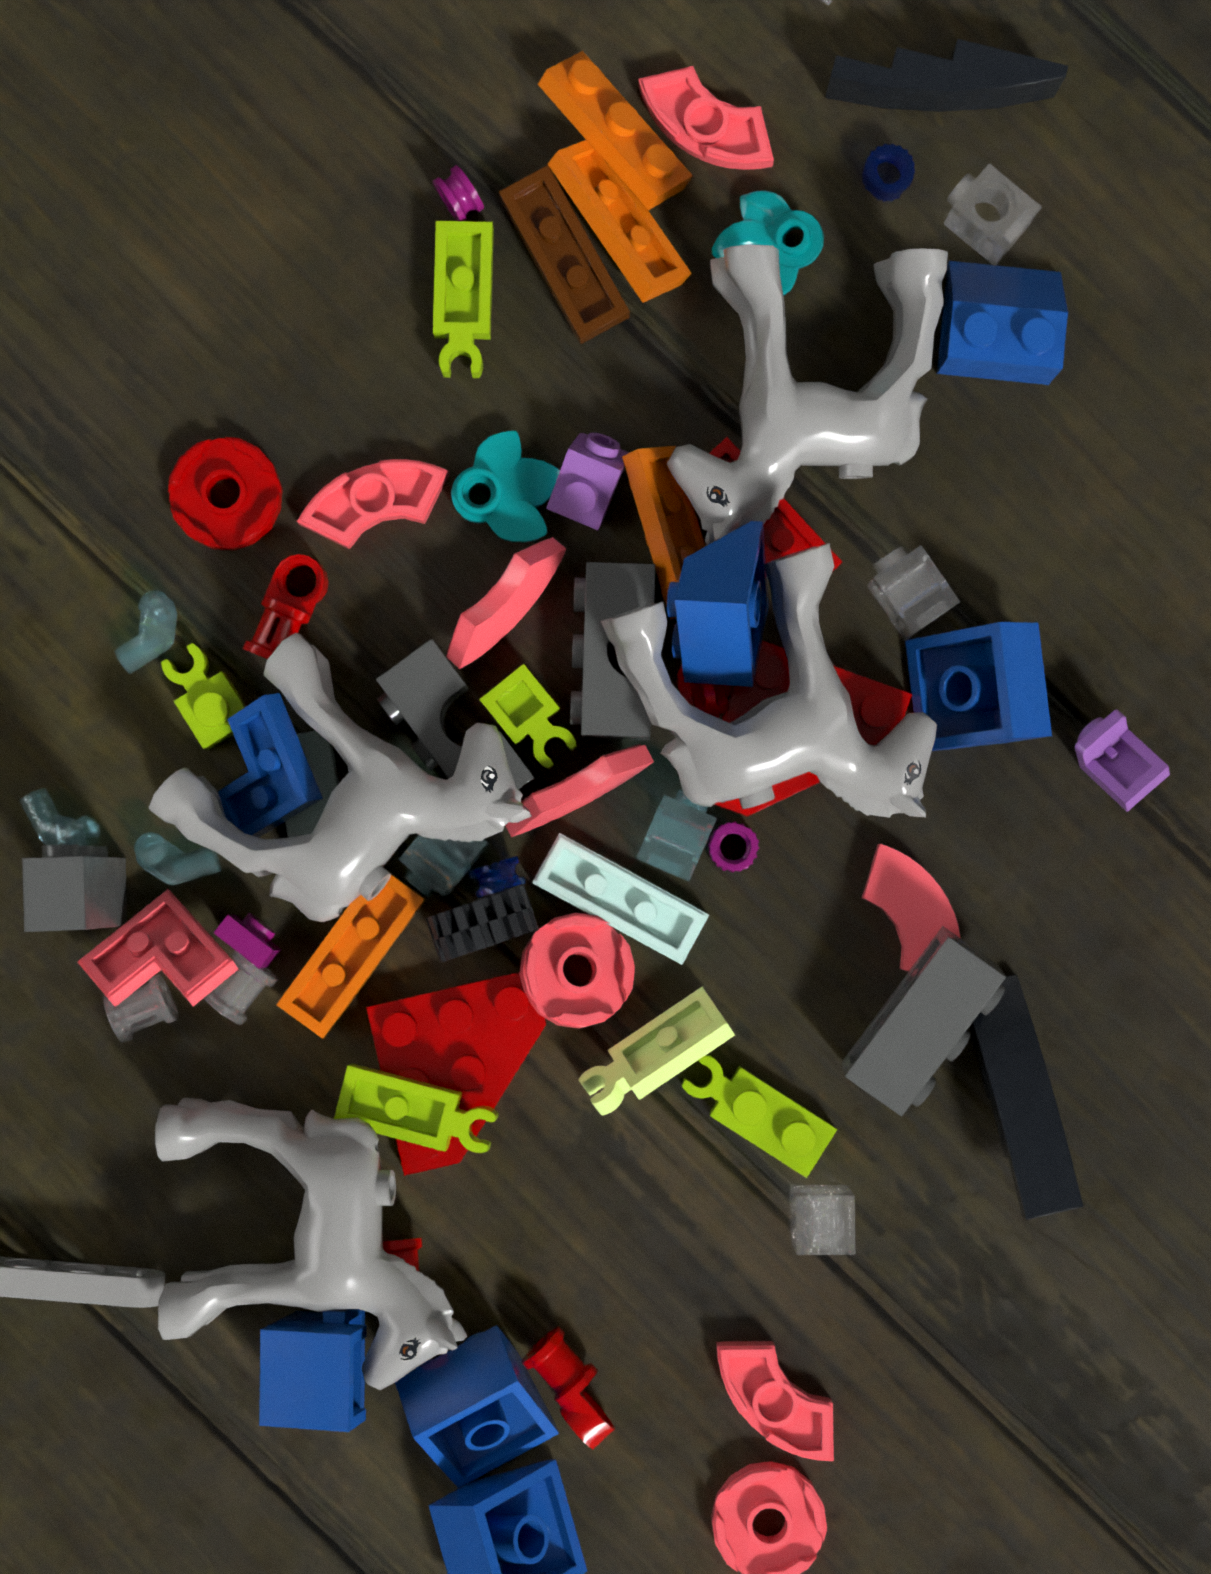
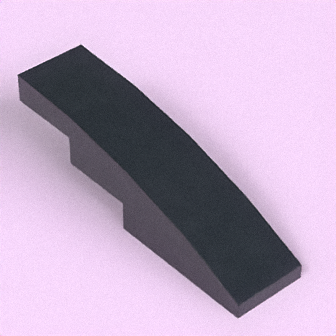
(968, 80)
(1025, 1106)

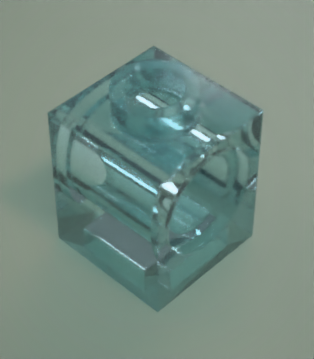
(676, 836)
(439, 863)

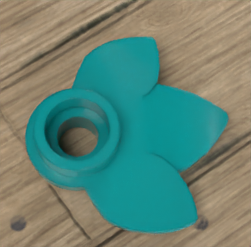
(767, 223)
(515, 488)

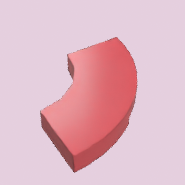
(703, 124)
(374, 495)
(505, 602)
(582, 787)
(909, 900)
(772, 1403)

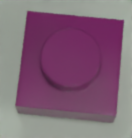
(249, 938)

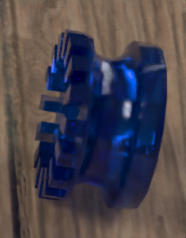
(497, 878)

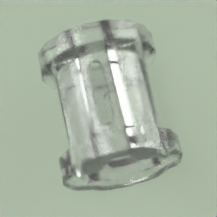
(240, 989)
(142, 1009)

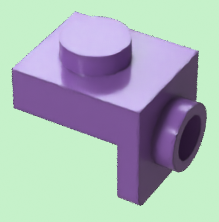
(588, 479)
(1119, 760)

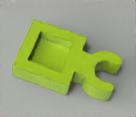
(207, 699)
(523, 710)

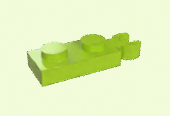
(462, 290)
(410, 1109)
(764, 1116)

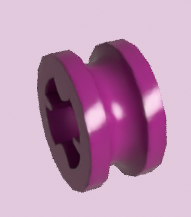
(458, 194)

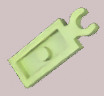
(658, 1051)

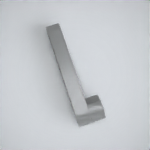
(80, 1282)

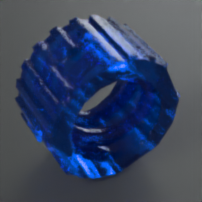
(899, 158)

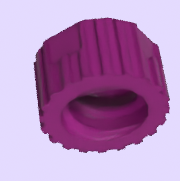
(751, 847)

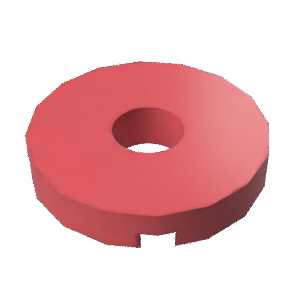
(544, 977)
(760, 1488)

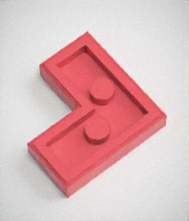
(154, 940)

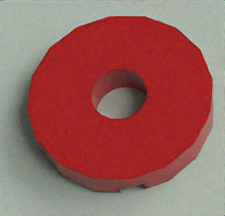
(232, 526)

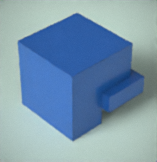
(313, 1371)

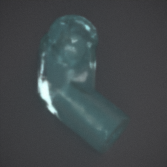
(156, 631)
(55, 828)
(170, 863)

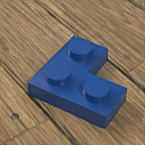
(278, 774)

